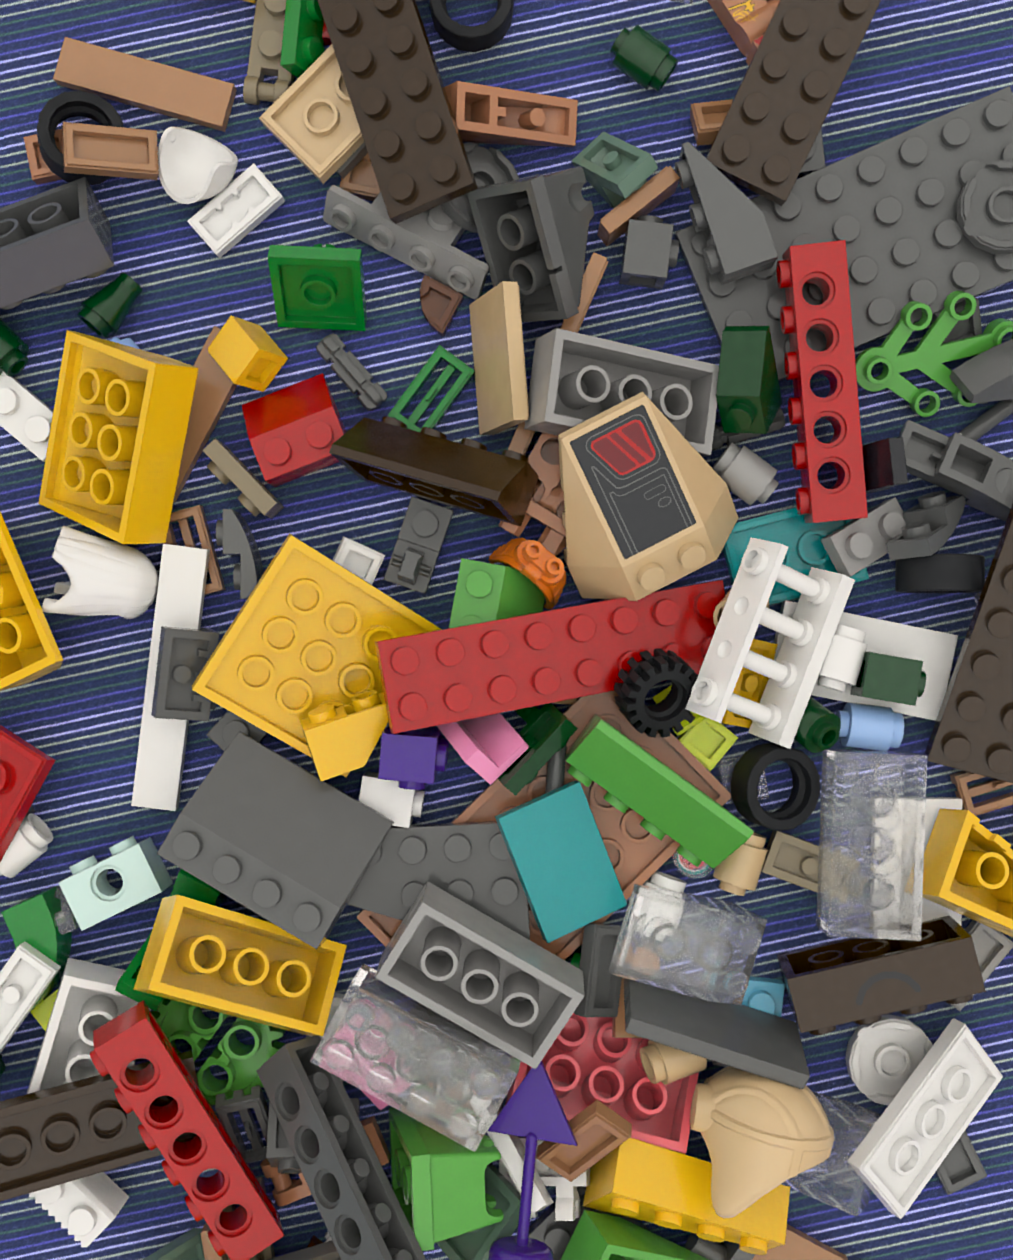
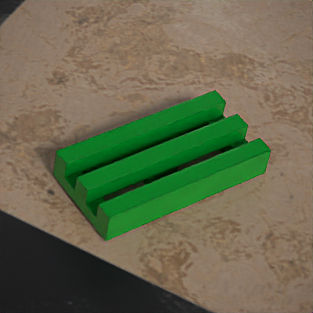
(421, 378)

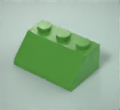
(492, 593)

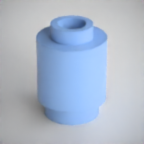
(870, 727)

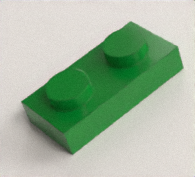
(301, 36)

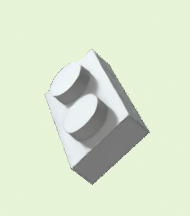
(864, 539)

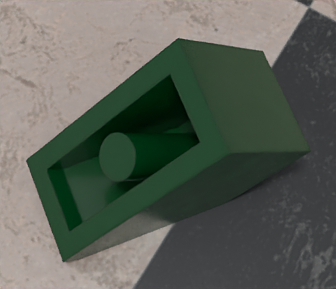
(747, 380)

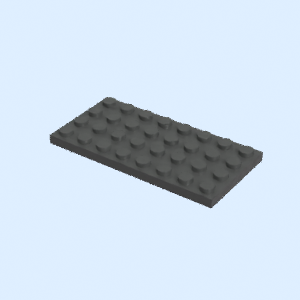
(898, 227)

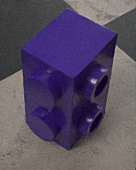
(413, 757)

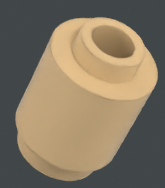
(743, 867)
(669, 1064)

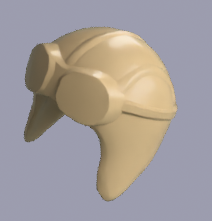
(756, 1135)

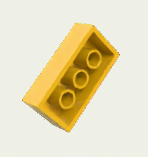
(239, 966)

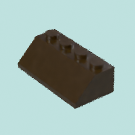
(439, 469)

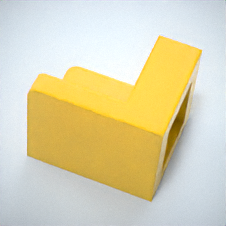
(247, 354)

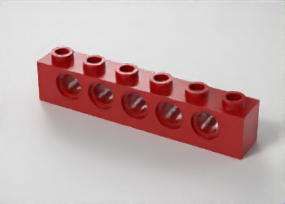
(828, 269)
(136, 1036)

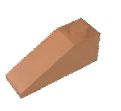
(512, 116)

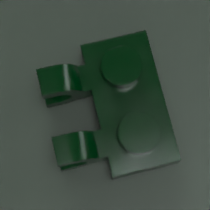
(545, 734)

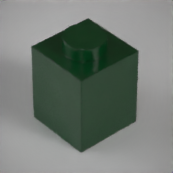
(890, 679)

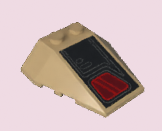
(638, 503)

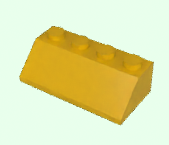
(25, 636)

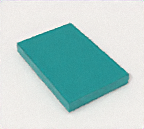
(789, 529)
(561, 861)

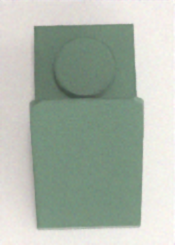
(615, 167)

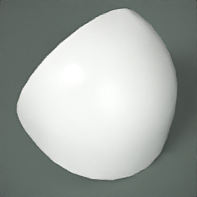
(193, 165)

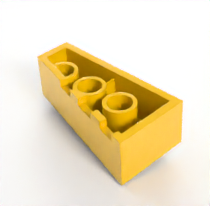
(969, 870)
(676, 1194)

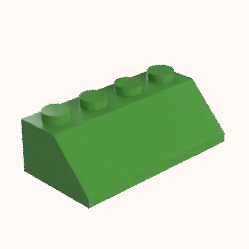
(656, 793)

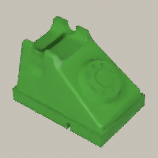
(439, 1181)

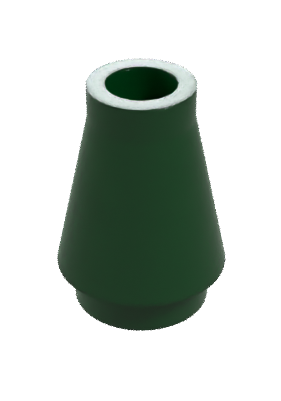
(110, 305)

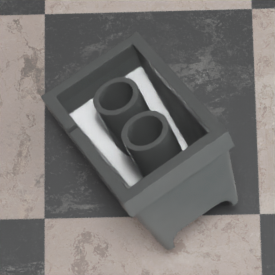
(536, 237)

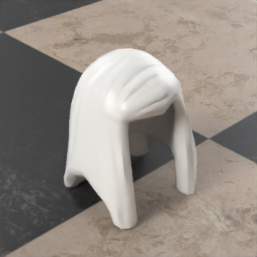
(102, 576)

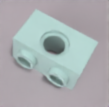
(95, 899)

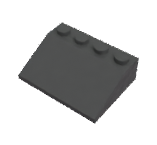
(276, 839)

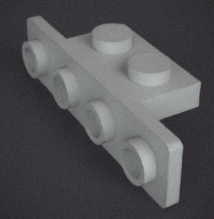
(420, 242)

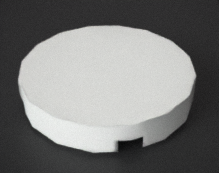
(885, 1056)

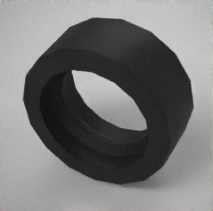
(472, 37)
(66, 106)
(940, 574)
(802, 796)

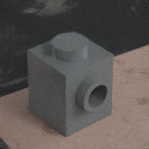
(648, 252)

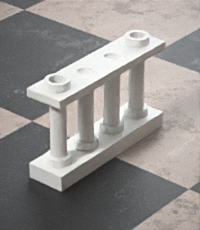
(800, 655)

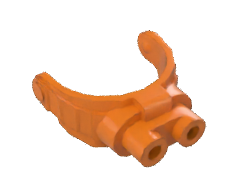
(536, 564)

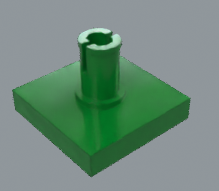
(318, 287)

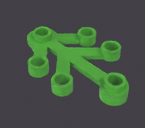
(928, 353)

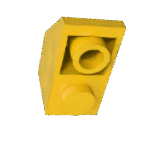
(345, 735)

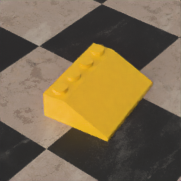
(117, 438)

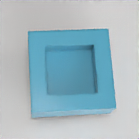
(765, 995)

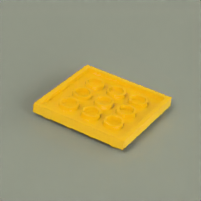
(303, 643)

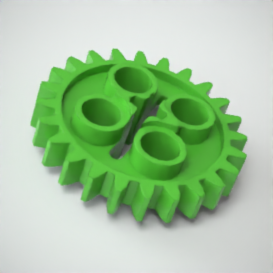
(239, 1060)

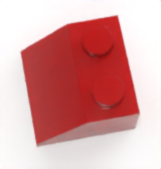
(294, 430)

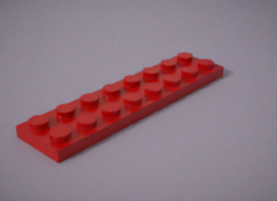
(539, 655)

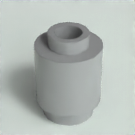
(746, 474)

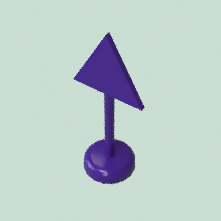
(532, 1114)

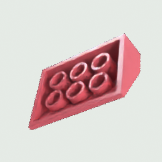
(594, 1066)

